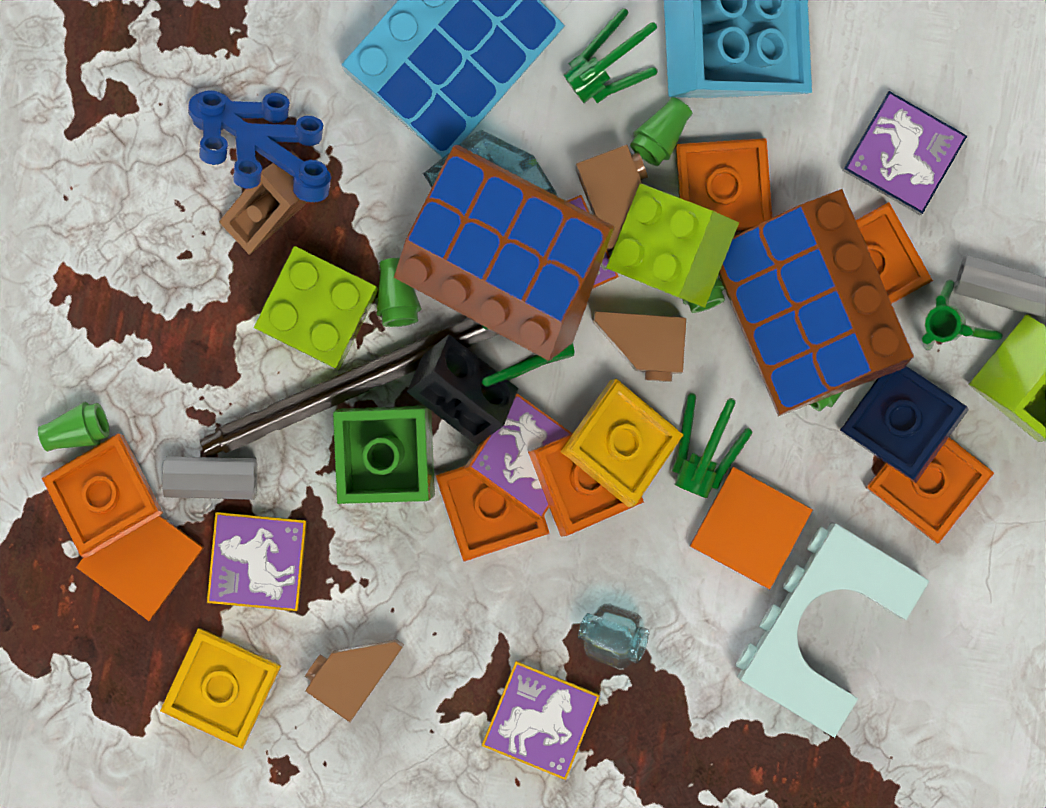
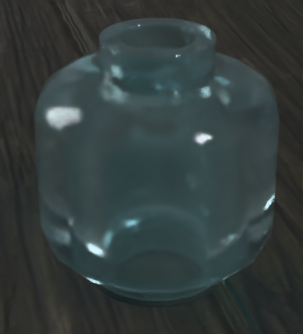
(614, 636)

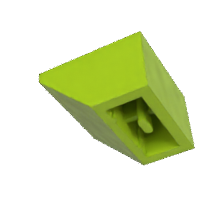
(1017, 377)

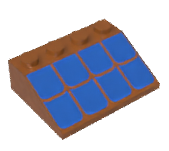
(505, 253)
(812, 304)

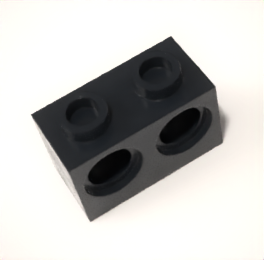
(452, 388)

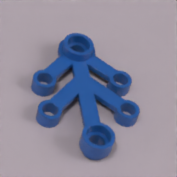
(215, 111)

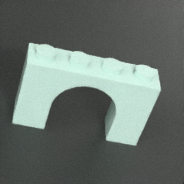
(836, 563)

